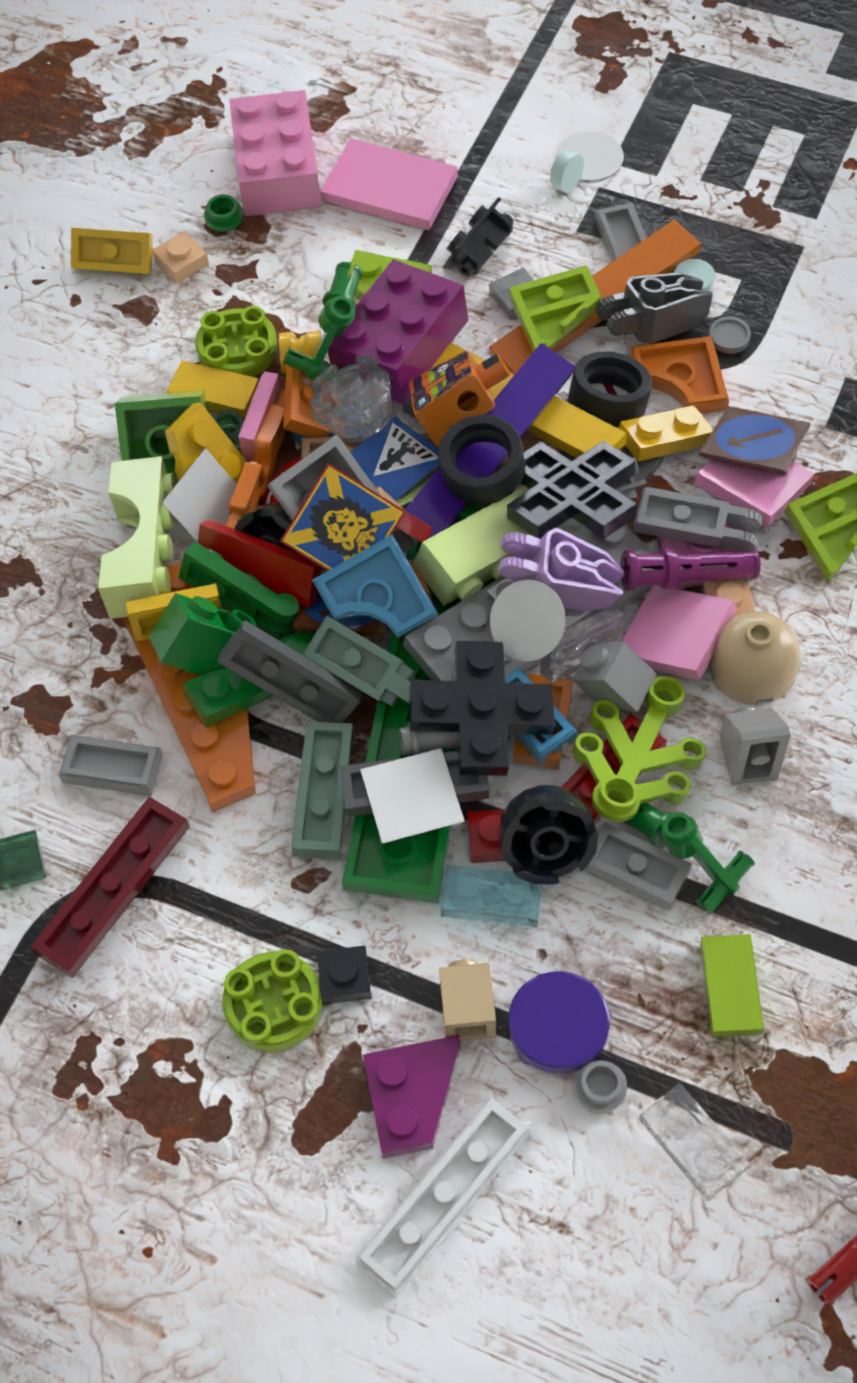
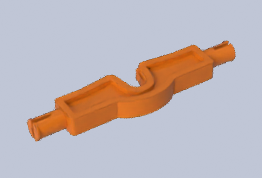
(258, 473)

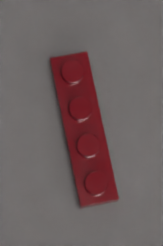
(110, 887)

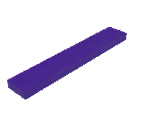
(517, 404)

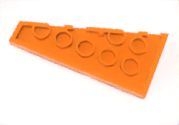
(217, 753)

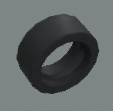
(614, 370)
(476, 430)

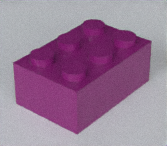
(403, 324)

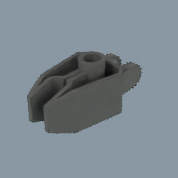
(656, 306)

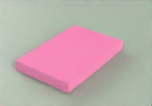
(389, 184)

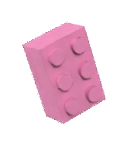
(274, 153)

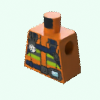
(455, 391)

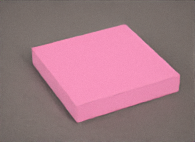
(753, 487)
(678, 630)

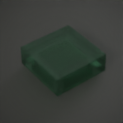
(21, 860)

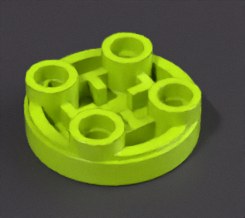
(237, 341)
(272, 1001)

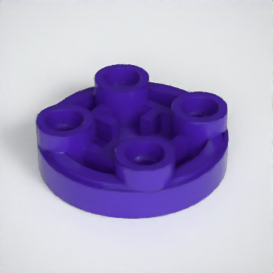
(558, 1022)

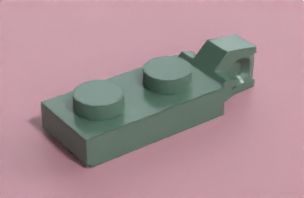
(360, 662)

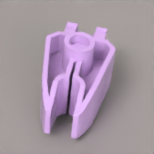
(571, 567)

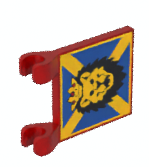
(345, 519)

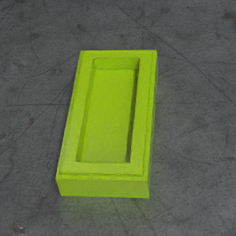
(731, 986)

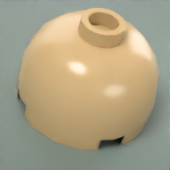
(755, 658)

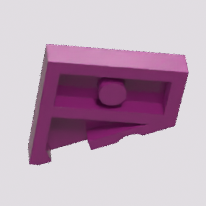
(409, 1093)

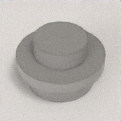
(601, 1086)

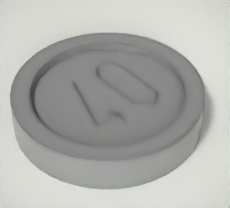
(730, 334)

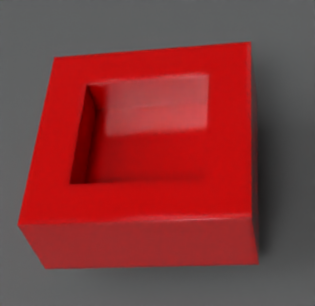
(483, 836)

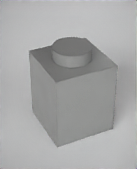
(614, 674)

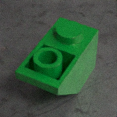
(194, 633)

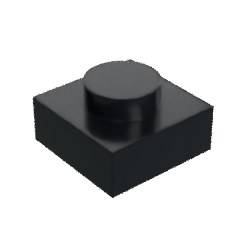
(344, 975)

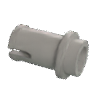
(423, 741)

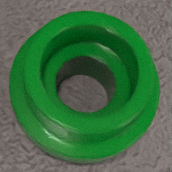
(223, 213)

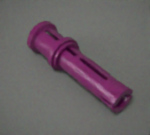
(667, 566)

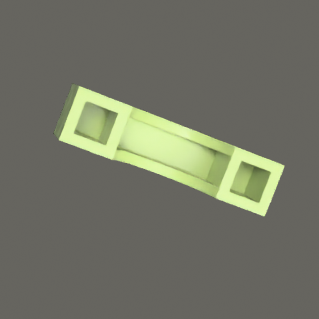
(139, 565)

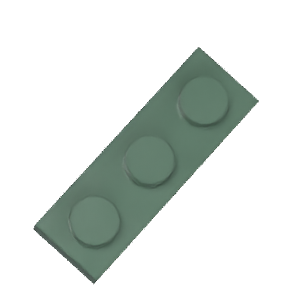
(320, 790)

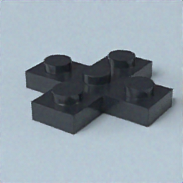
(574, 490)
(481, 708)

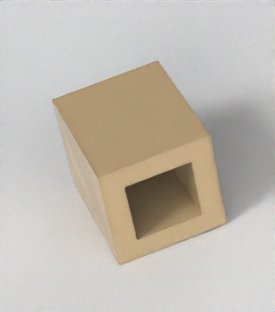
(467, 1000)

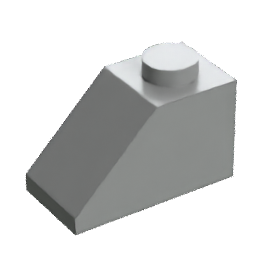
(754, 744)

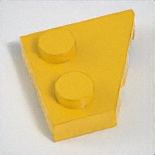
(198, 431)

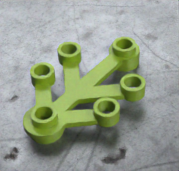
(662, 701)

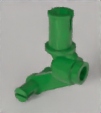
(333, 319)
(684, 840)

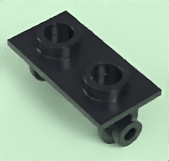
(487, 227)

